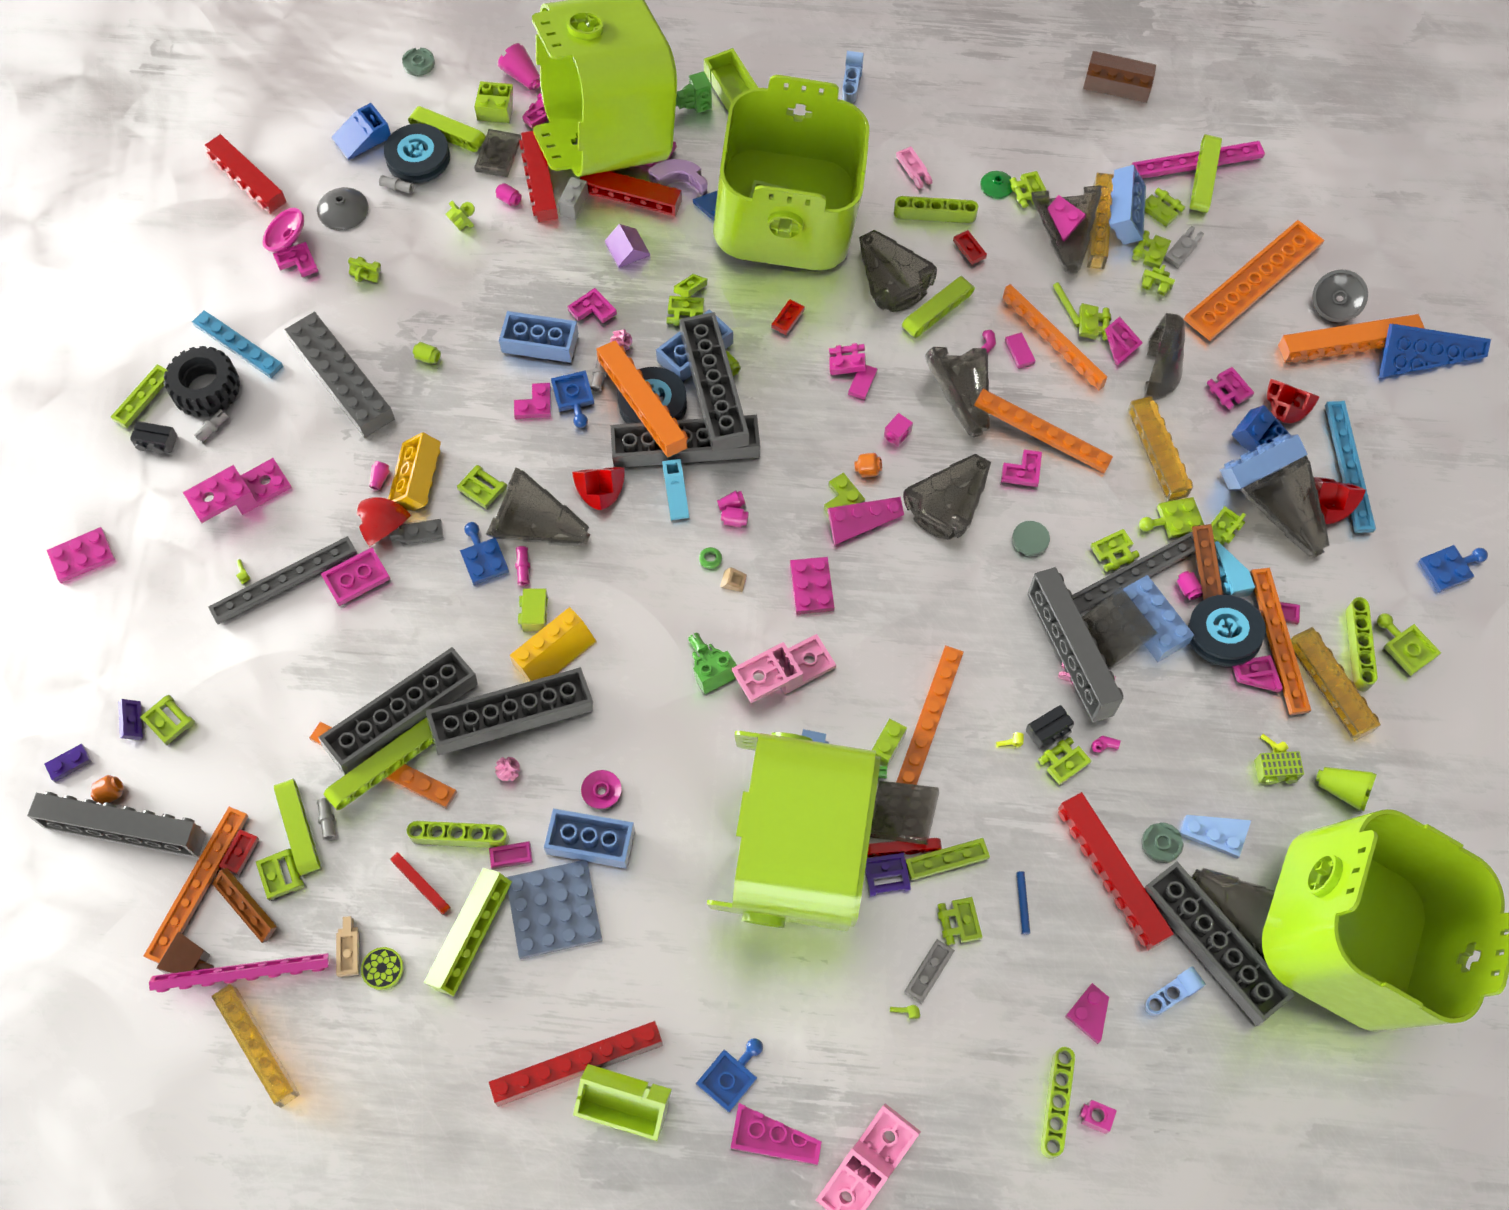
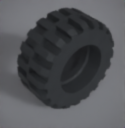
(197, 363)

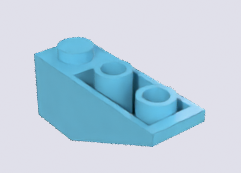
(675, 489)
(1233, 575)

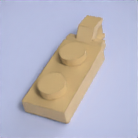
(347, 949)

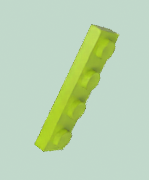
(140, 397)
(947, 859)

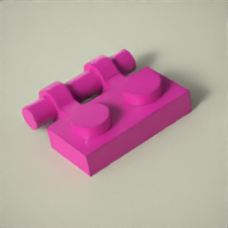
(847, 363)
(1234, 385)

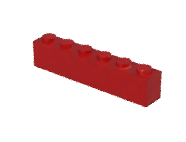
(245, 174)
(539, 180)
(634, 192)

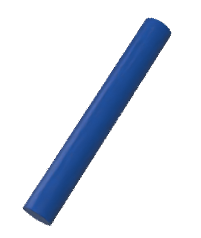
(1025, 925)

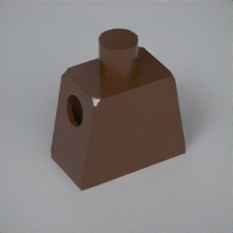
(183, 956)

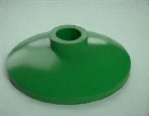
(996, 184)

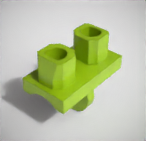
(460, 215)
(364, 270)
(1158, 277)

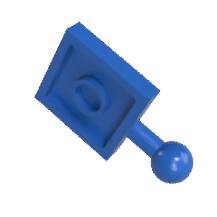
(573, 392)
(484, 558)
(1449, 568)
(728, 1079)

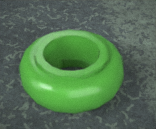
(710, 551)

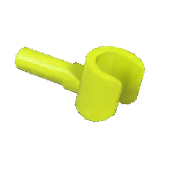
(1018, 740)
(1280, 747)

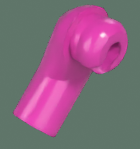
(1104, 742)

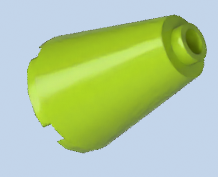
(1348, 785)

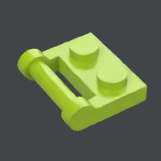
(479, 491)
(162, 724)
(272, 875)

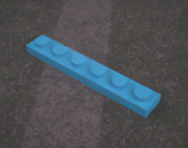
(237, 344)

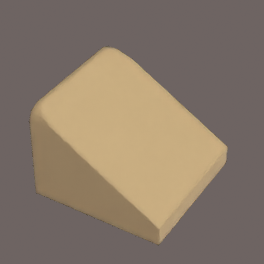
(733, 580)

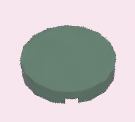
(418, 61)
(1030, 538)
(1162, 842)

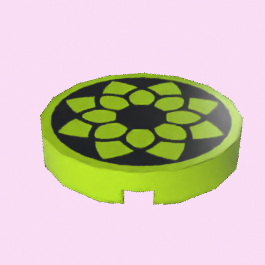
(382, 968)

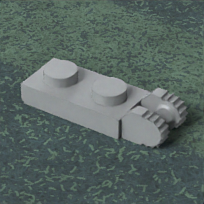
(1183, 248)

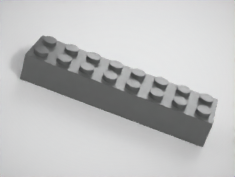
(339, 374)
(714, 382)
(636, 447)
(1075, 644)
(397, 710)
(509, 711)
(117, 824)
(1217, 944)

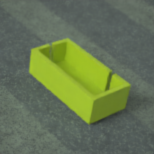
(728, 76)
(622, 1102)

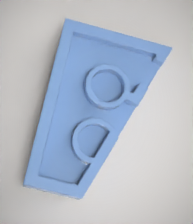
(1217, 833)

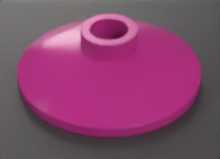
(601, 780)

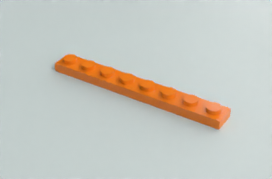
(1054, 337)
(1043, 431)
(1280, 642)
(930, 716)
(409, 778)
(196, 883)

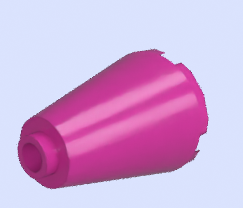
(520, 66)

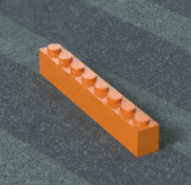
(1341, 339)
(642, 398)

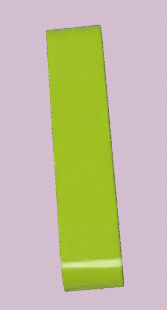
(454, 131)
(1205, 173)
(935, 209)
(938, 307)
(1358, 652)
(297, 827)
(449, 829)
(1051, 1110)

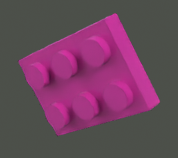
(80, 555)
(355, 576)
(812, 585)

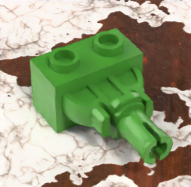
(696, 94)
(711, 665)

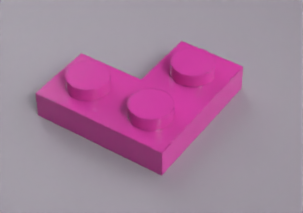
(299, 256)
(592, 302)
(536, 407)
(1026, 473)

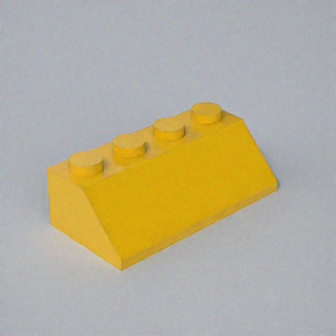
(415, 471)
(553, 647)

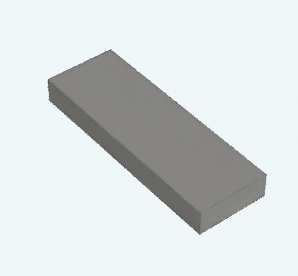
(929, 971)

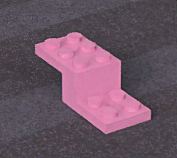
(783, 668)
(869, 1162)

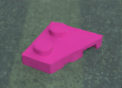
(536, 114)
(1065, 216)

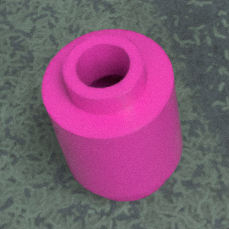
(508, 194)
(734, 517)
(1189, 585)

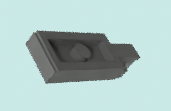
(418, 532)

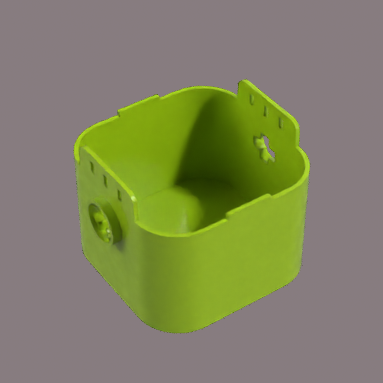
(604, 83)
(812, 155)
(803, 832)
(1383, 921)

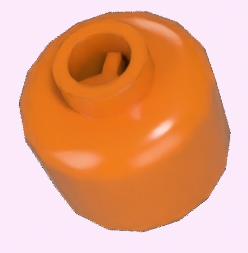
(868, 465)
(107, 789)

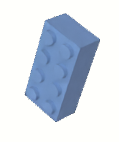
(1128, 205)
(538, 336)
(673, 354)
(1263, 461)
(1171, 629)
(589, 838)

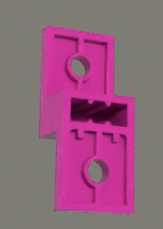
(235, 489)

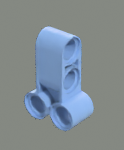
(853, 69)
(1186, 984)

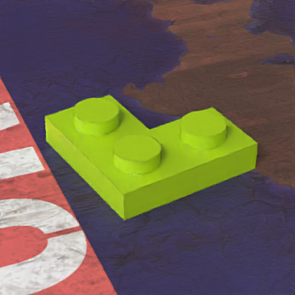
(845, 491)

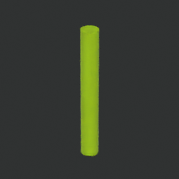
(1066, 303)

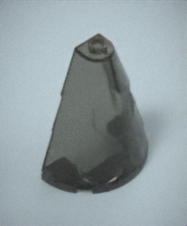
(1073, 250)
(894, 272)
(1168, 347)
(962, 383)
(948, 498)
(1292, 505)
(536, 516)
(1240, 901)

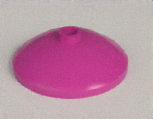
(283, 230)

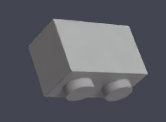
(573, 198)

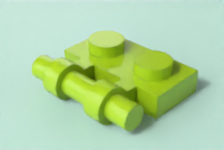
(1031, 183)
(1159, 210)
(1157, 250)
(684, 306)
(1089, 321)
(1112, 545)
(1067, 766)
(966, 920)

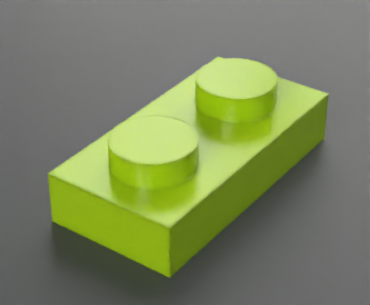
(690, 285)

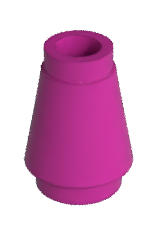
(378, 475)
(733, 500)

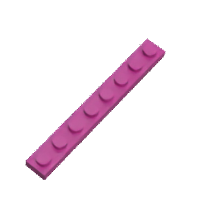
(1188, 161)
(230, 974)

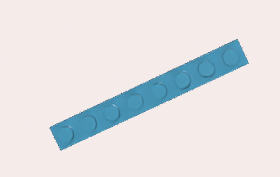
(1349, 462)

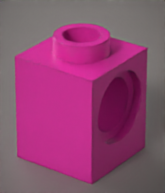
(898, 429)
(1107, 1114)

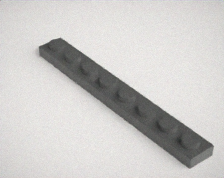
(1126, 576)
(282, 580)

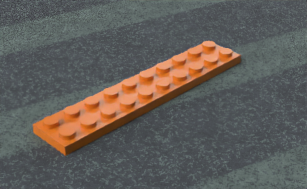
(1253, 280)

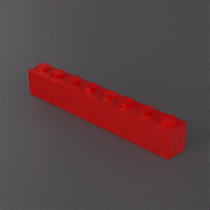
(1115, 871)
(573, 1064)

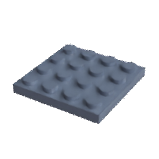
(553, 909)

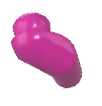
(990, 339)

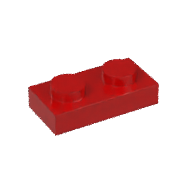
(969, 247)
(788, 317)
(239, 852)

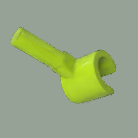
(243, 577)
(912, 1010)

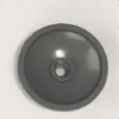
(342, 208)
(1344, 284)

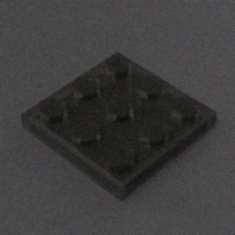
(1118, 627)
(904, 812)

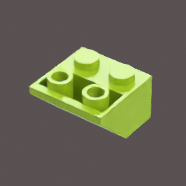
(494, 102)

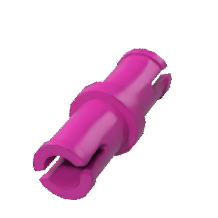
(522, 565)

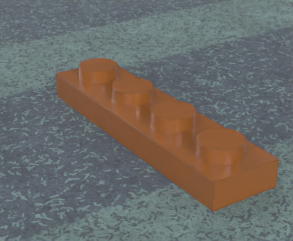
(1207, 560)
(244, 905)

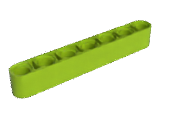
(379, 765)

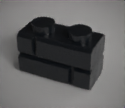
(153, 437)
(1049, 727)

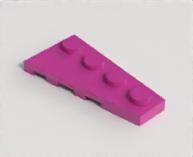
(858, 518)
(772, 1138)

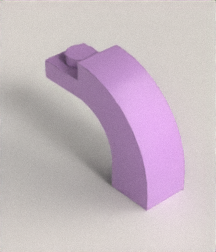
(679, 171)

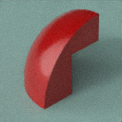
(1289, 402)
(599, 486)
(1337, 498)
(380, 518)

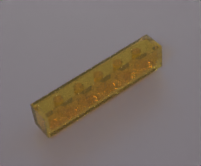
(1100, 233)
(1160, 449)
(1334, 684)
(255, 1045)

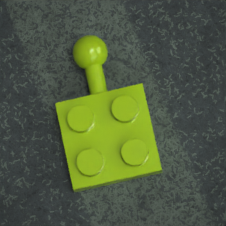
(1176, 516)
(1410, 647)

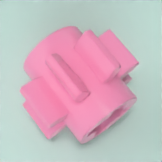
(622, 338)
(507, 769)

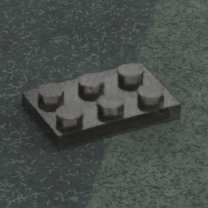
(497, 153)

